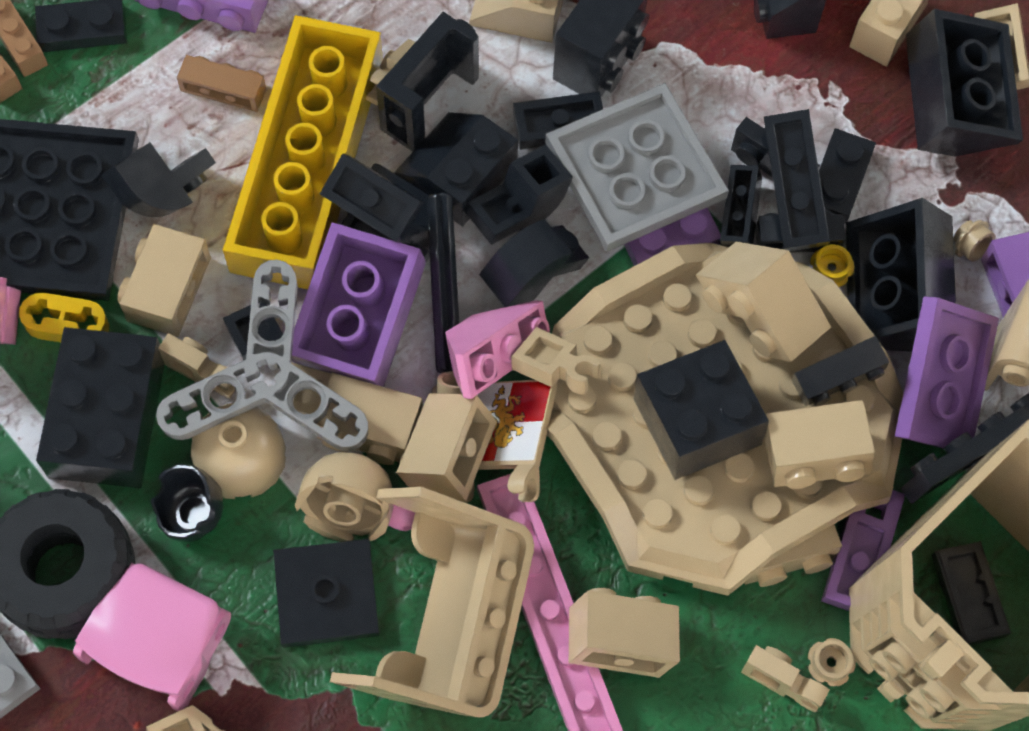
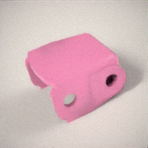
(154, 633)

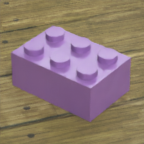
(357, 304)

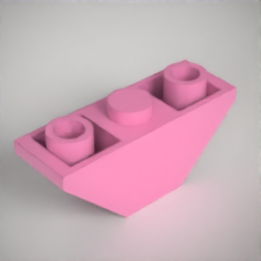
(486, 341)

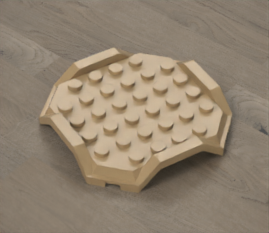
(729, 516)

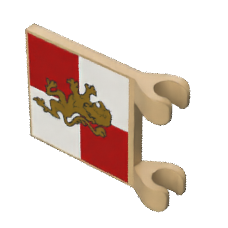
(520, 433)

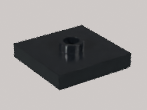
(325, 593)

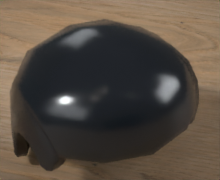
(187, 503)

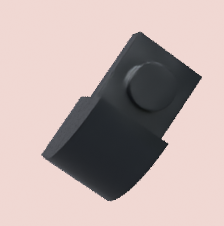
(150, 187)
(528, 194)
(530, 261)

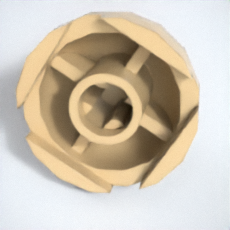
(241, 453)
(341, 497)

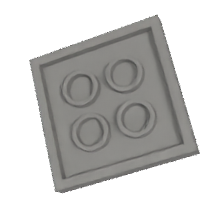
(637, 167)

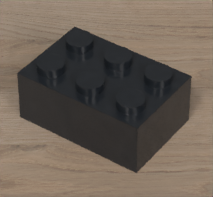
(101, 408)

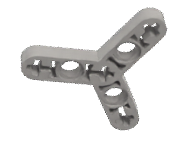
(275, 355)

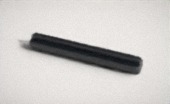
(443, 274)

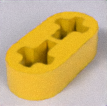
(63, 308)

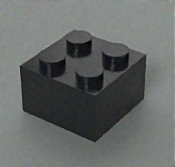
(598, 43)
(700, 409)

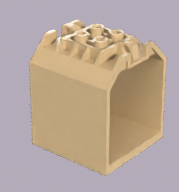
(915, 647)

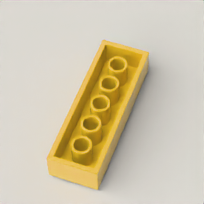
(307, 125)

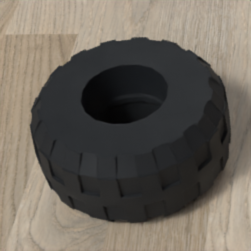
(41, 524)

